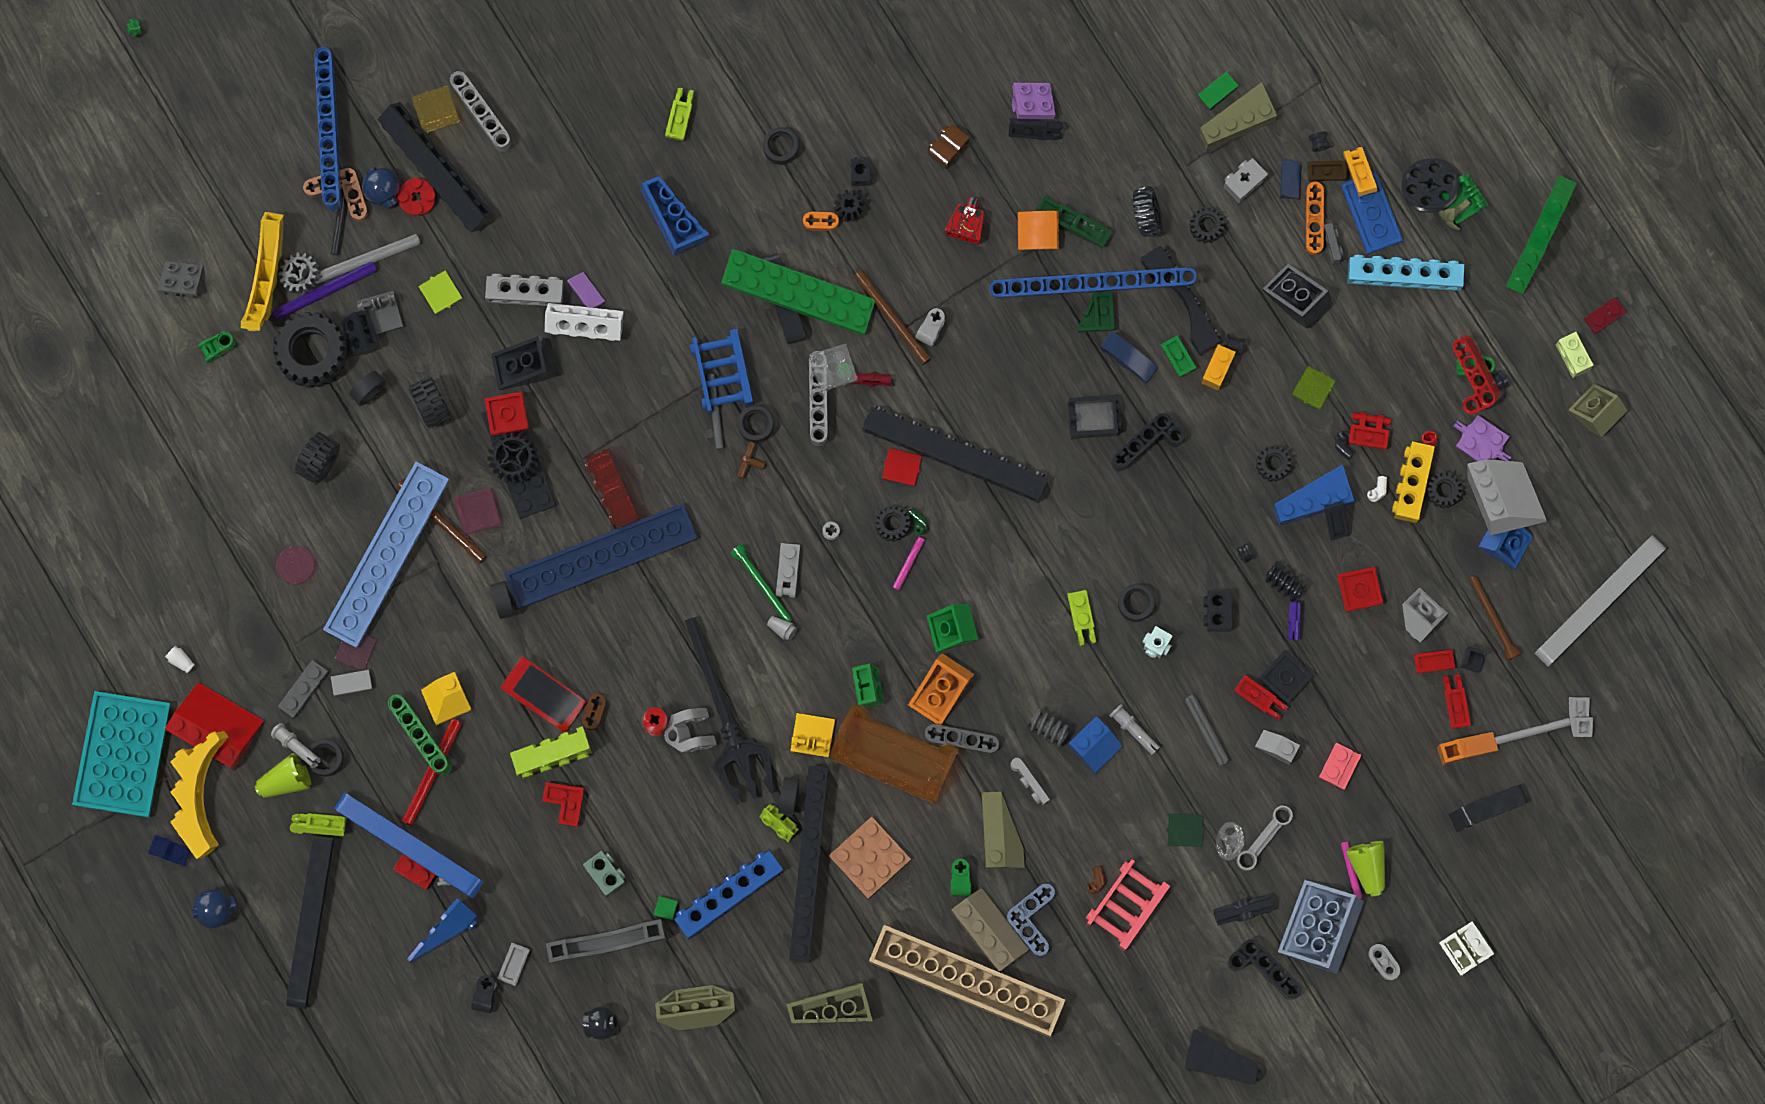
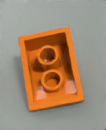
(941, 689)

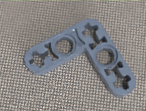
(1025, 914)

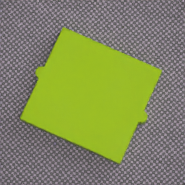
(440, 292)

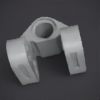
(678, 734)

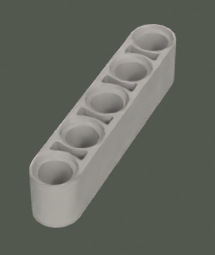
(477, 103)
(815, 408)

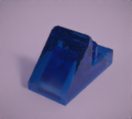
(169, 850)

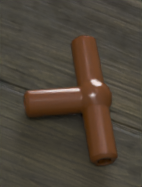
(747, 460)

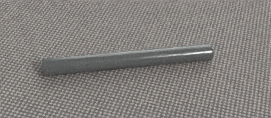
(715, 416)

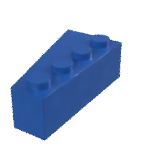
(1314, 496)

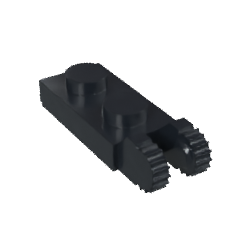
(1035, 129)

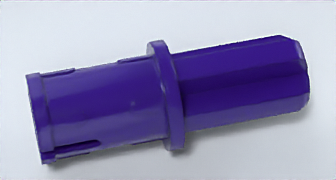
(1294, 621)

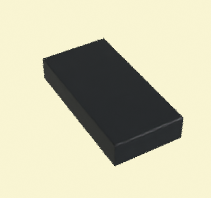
(1336, 520)

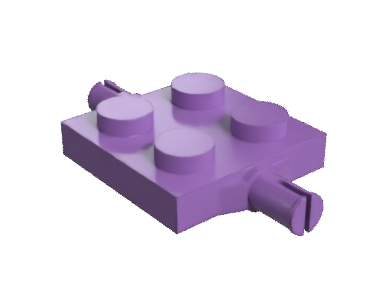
(1482, 440)

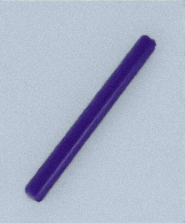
(324, 290)

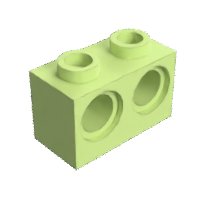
(1574, 355)

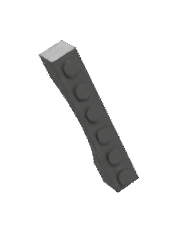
(605, 942)

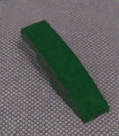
(1076, 222)

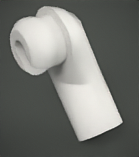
(1380, 491)

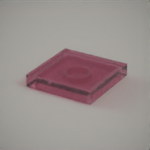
(477, 511)

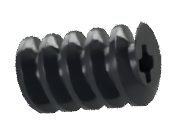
(1284, 582)

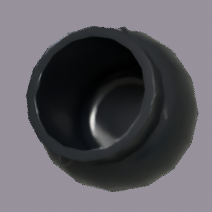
(599, 1023)

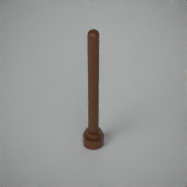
(1510, 650)

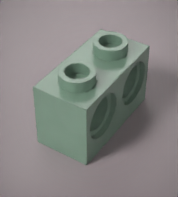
(601, 876)

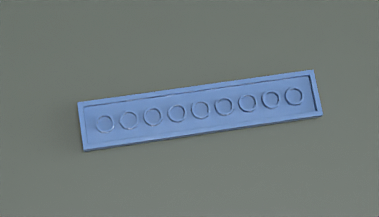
(386, 554)

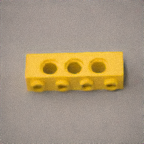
(1424, 454)

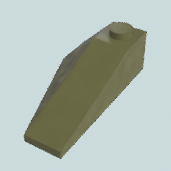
(1001, 839)

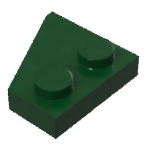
(1098, 314)

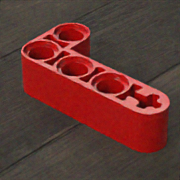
(1472, 373)

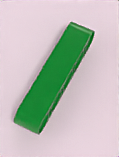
(423, 743)

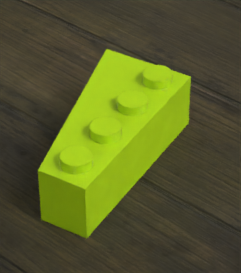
(551, 753)

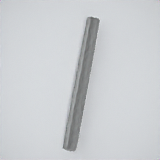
(371, 256)

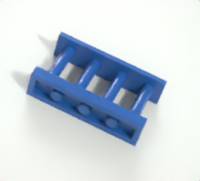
(739, 377)

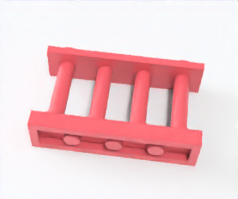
(1146, 906)

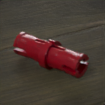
(873, 379)

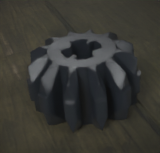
(849, 199)

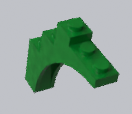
(1541, 234)

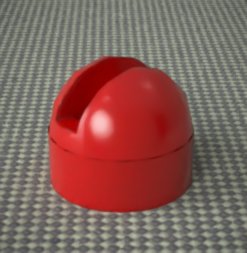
(1432, 436)

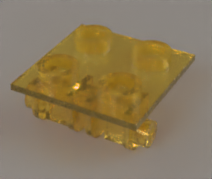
(435, 109)

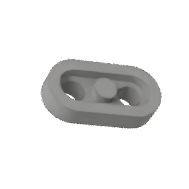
(1385, 961)

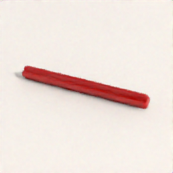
(430, 774)

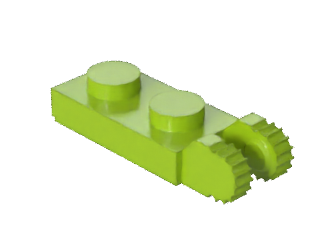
(679, 116)
(1081, 615)
(318, 824)

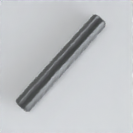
(1207, 730)

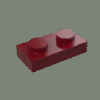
(1605, 315)

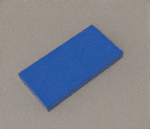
(1372, 217)

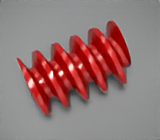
(655, 714)

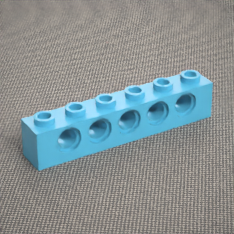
(1396, 279)

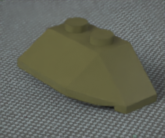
(695, 1007)

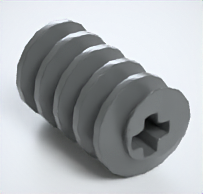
(1048, 727)

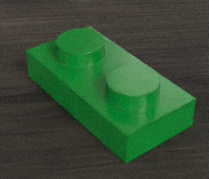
(1178, 356)

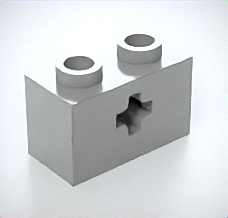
(1240, 190)

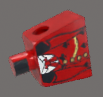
(966, 222)

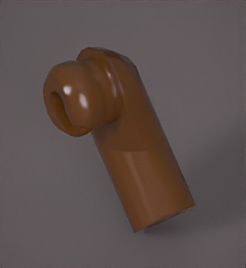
(1098, 881)

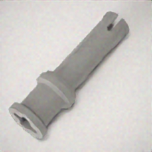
(1128, 722)
(289, 740)

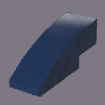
(1128, 357)

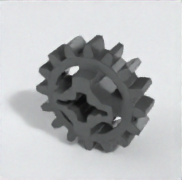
(304, 276)

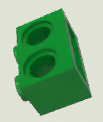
(868, 686)

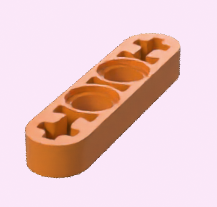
(1315, 218)

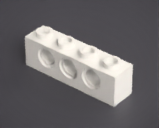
(591, 316)

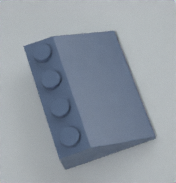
(1321, 926)

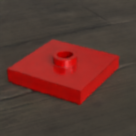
(506, 413)
(1360, 589)

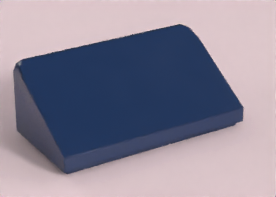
(1290, 179)

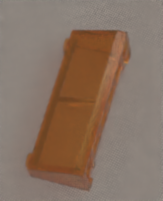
(892, 755)

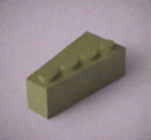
(1242, 117)
(838, 1005)

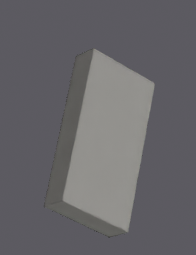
(351, 683)
(513, 964)

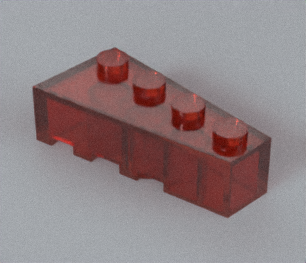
(611, 488)

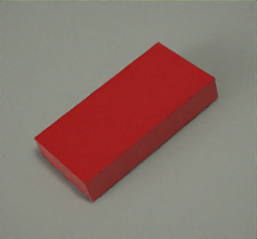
(1434, 661)

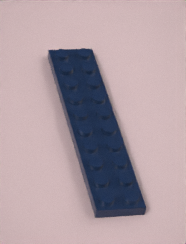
(600, 556)

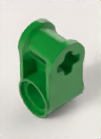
(216, 347)
(960, 881)

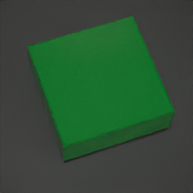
(665, 908)

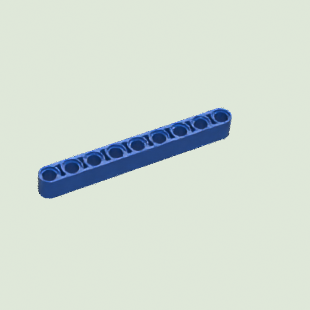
(331, 136)
(408, 845)

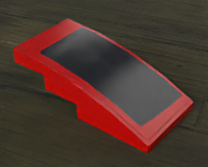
(543, 695)

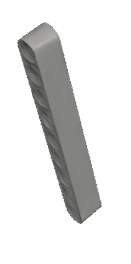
(1600, 600)

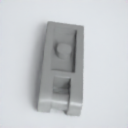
(788, 569)
(1029, 781)

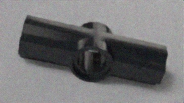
(1243, 910)

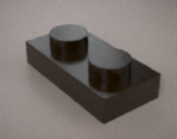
(1326, 171)

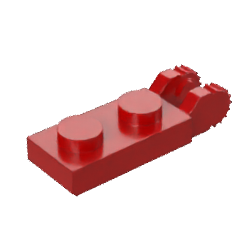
(1259, 697)
(1456, 703)

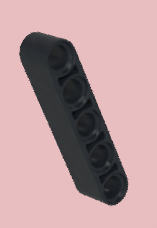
(788, 319)

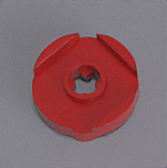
(427, 196)

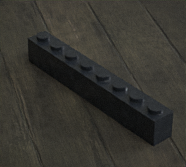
(435, 167)

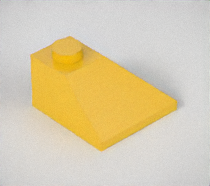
(446, 698)

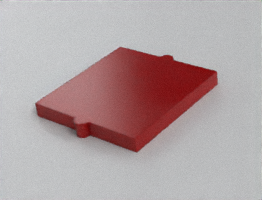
(901, 467)

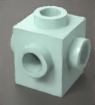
(1160, 637)

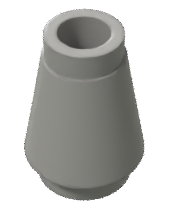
(782, 628)

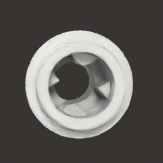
(179, 659)

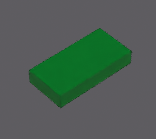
(1217, 91)

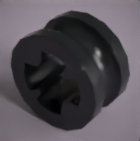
(1244, 553)

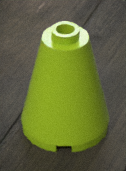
(284, 778)
(1369, 866)

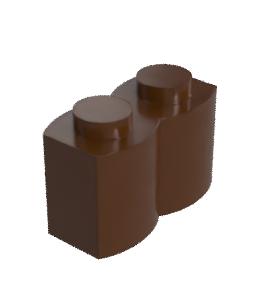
(948, 145)

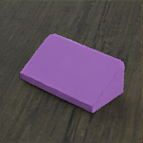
(585, 291)

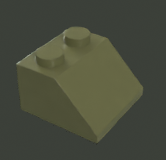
(1598, 409)

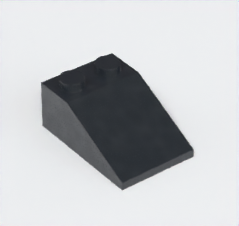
(1298, 295)
(524, 363)

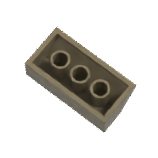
(989, 930)

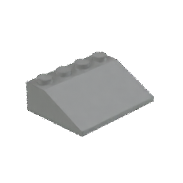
(1504, 495)

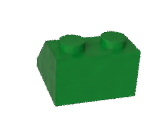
(952, 627)

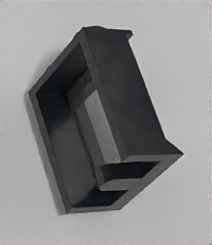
(1093, 417)

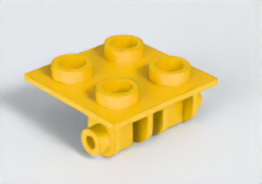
(812, 735)

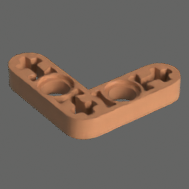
(347, 186)

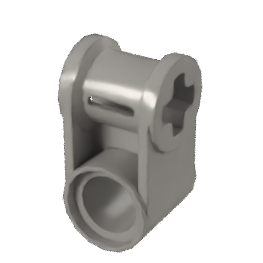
(930, 330)

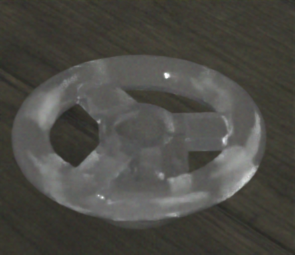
(1233, 841)

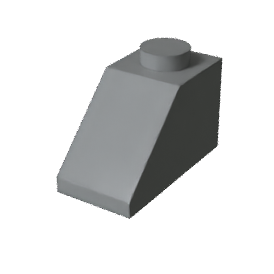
(1277, 746)

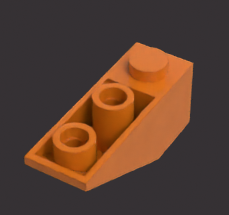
(1467, 748)

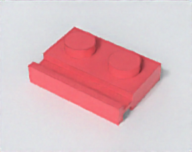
(1339, 766)

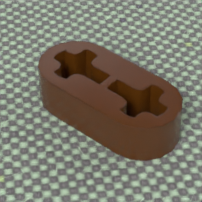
(590, 709)

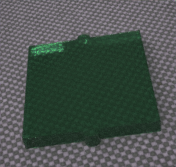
(1185, 830)

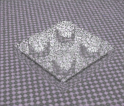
(833, 367)

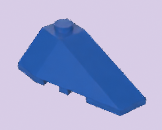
(454, 922)

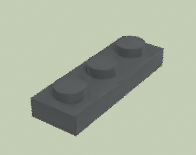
(303, 689)

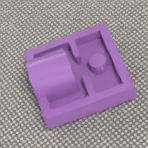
(1033, 101)

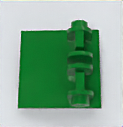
(1469, 191)

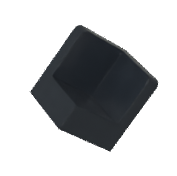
(1472, 659)

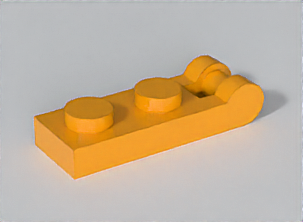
(1360, 171)

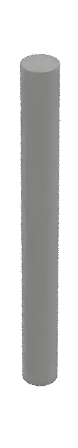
(1532, 731)

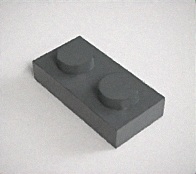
(1335, 251)

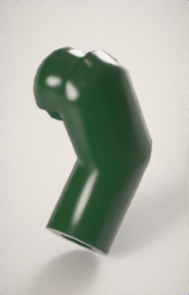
(920, 521)

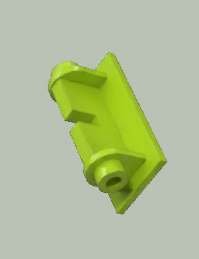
(784, 829)

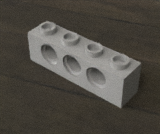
(532, 297)

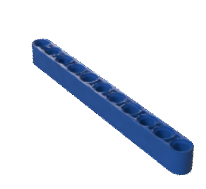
(1102, 282)

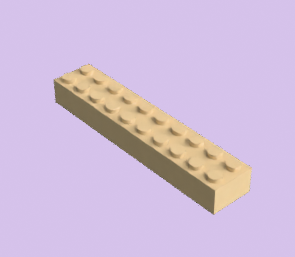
(967, 981)

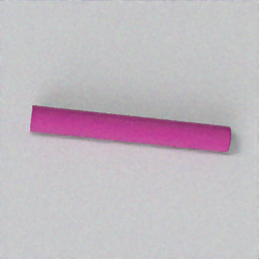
(908, 564)
(1352, 874)

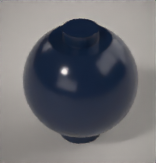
(381, 187)
(213, 908)

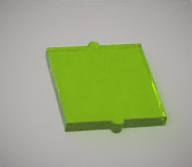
(1313, 387)

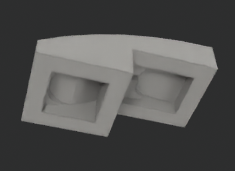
(1579, 717)

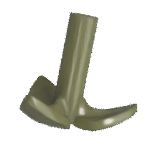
(1451, 213)

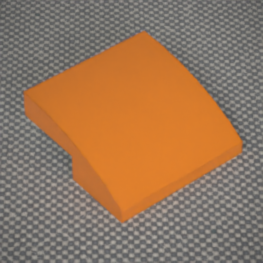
(1038, 230)

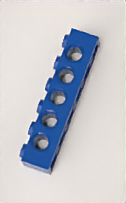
(772, 870)

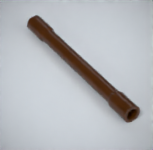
(867, 285)
(470, 548)

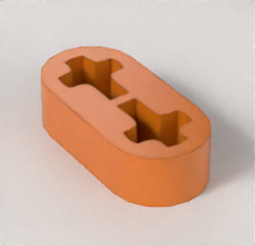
(820, 216)

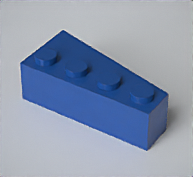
(675, 222)

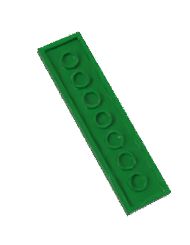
(797, 292)

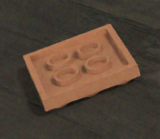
(869, 857)

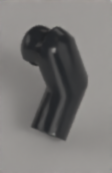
(1341, 444)

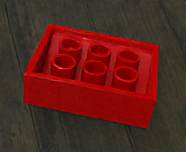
(209, 712)

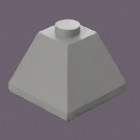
(1421, 614)

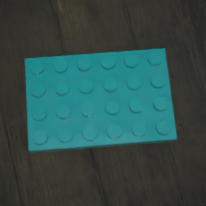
(121, 754)

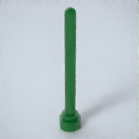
(740, 554)

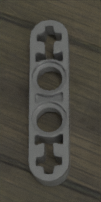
(961, 741)

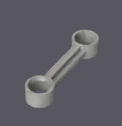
(1264, 838)

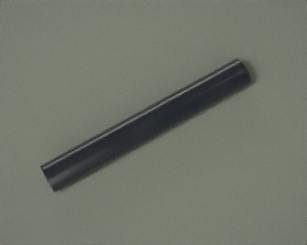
(338, 229)

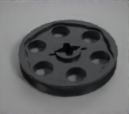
(1432, 193)

